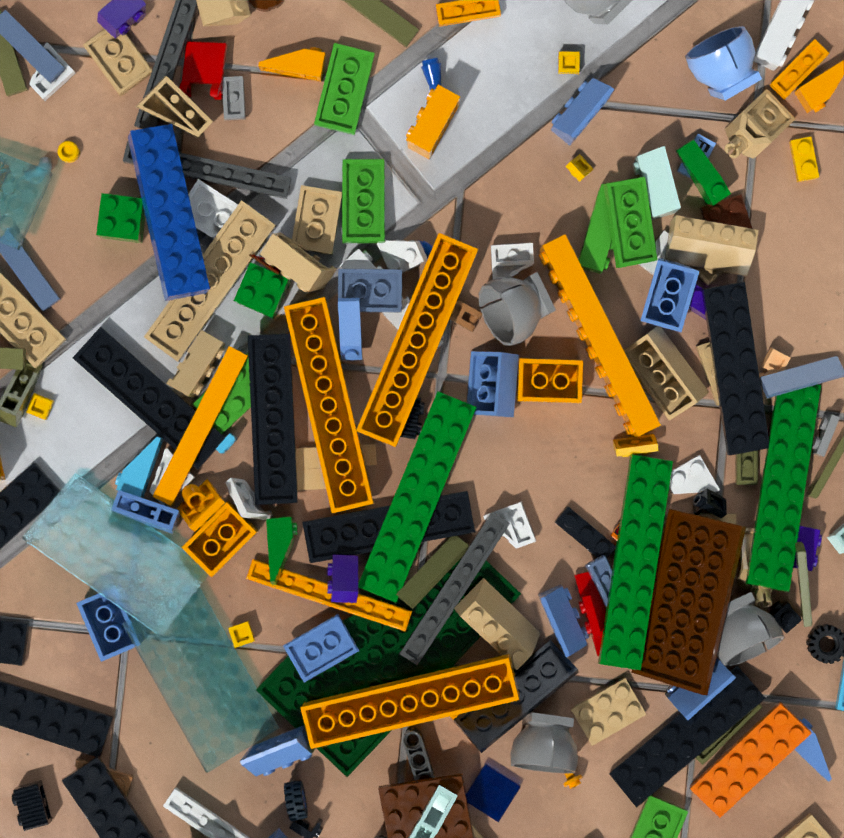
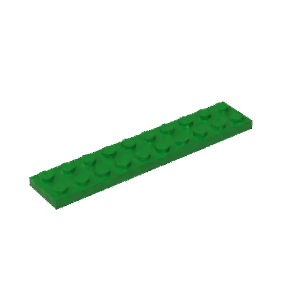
(783, 489)
(416, 496)
(635, 562)

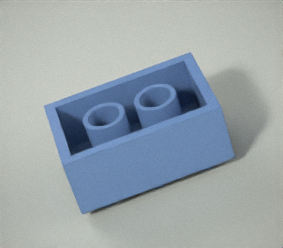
(105, 626)

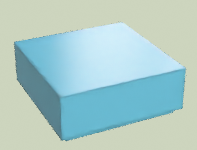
(226, 443)

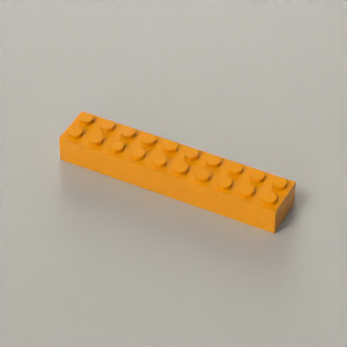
(599, 337)
(417, 340)
(328, 405)
(410, 701)

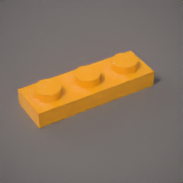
(466, 11)
(799, 69)

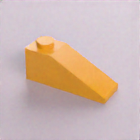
(300, 64)
(820, 89)

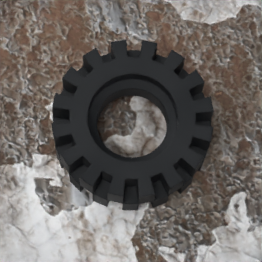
(814, 641)

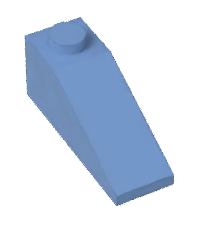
(350, 328)
(146, 511)
(812, 753)

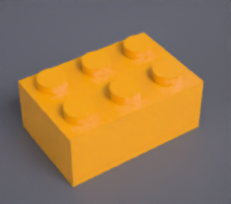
(432, 121)
(549, 381)
(220, 539)

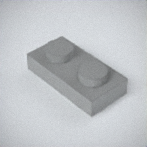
(233, 98)
(827, 426)

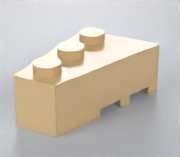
(174, 107)
(296, 263)
(197, 364)

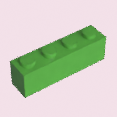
(597, 238)

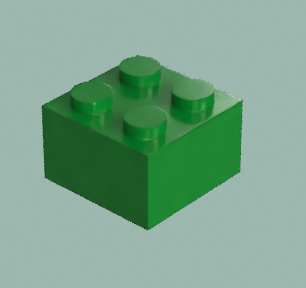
(121, 218)
(262, 290)

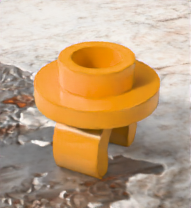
(572, 780)

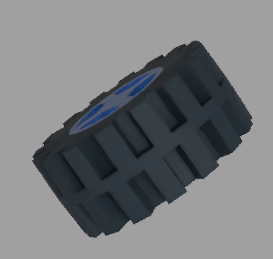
(295, 800)

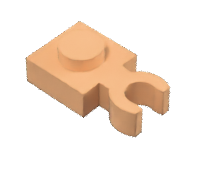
(774, 362)

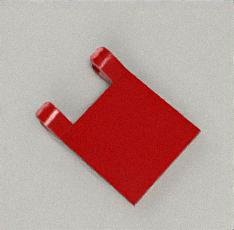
(204, 65)

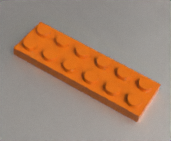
(750, 759)

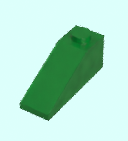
(703, 173)
(280, 542)

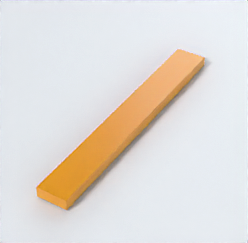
(200, 426)
(317, 592)

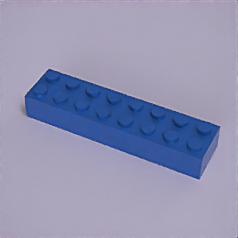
(168, 212)

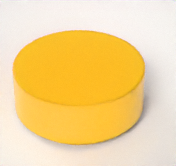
(68, 151)

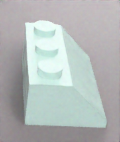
(659, 182)

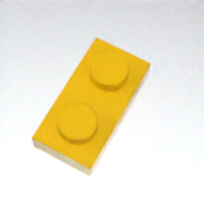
(804, 159)
(635, 445)

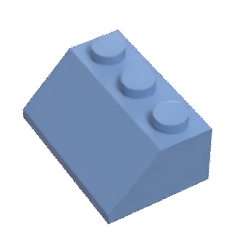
(581, 110)
(669, 295)
(493, 383)
(564, 619)
(689, 702)
(278, 752)

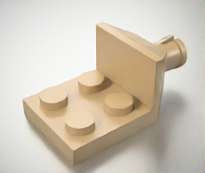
(757, 126)
(761, 593)

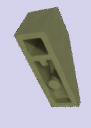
(18, 394)

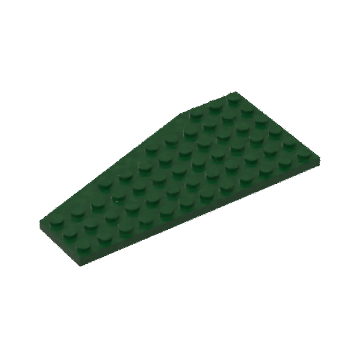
(377, 664)

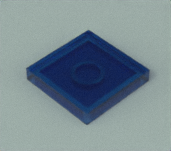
(492, 792)

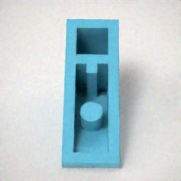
(137, 474)

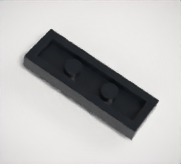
(584, 533)

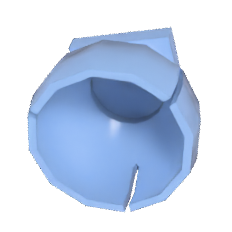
(724, 62)

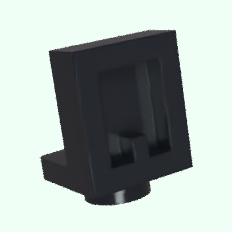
(710, 502)
(785, 615)
(303, 828)

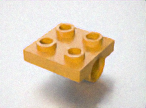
(202, 507)

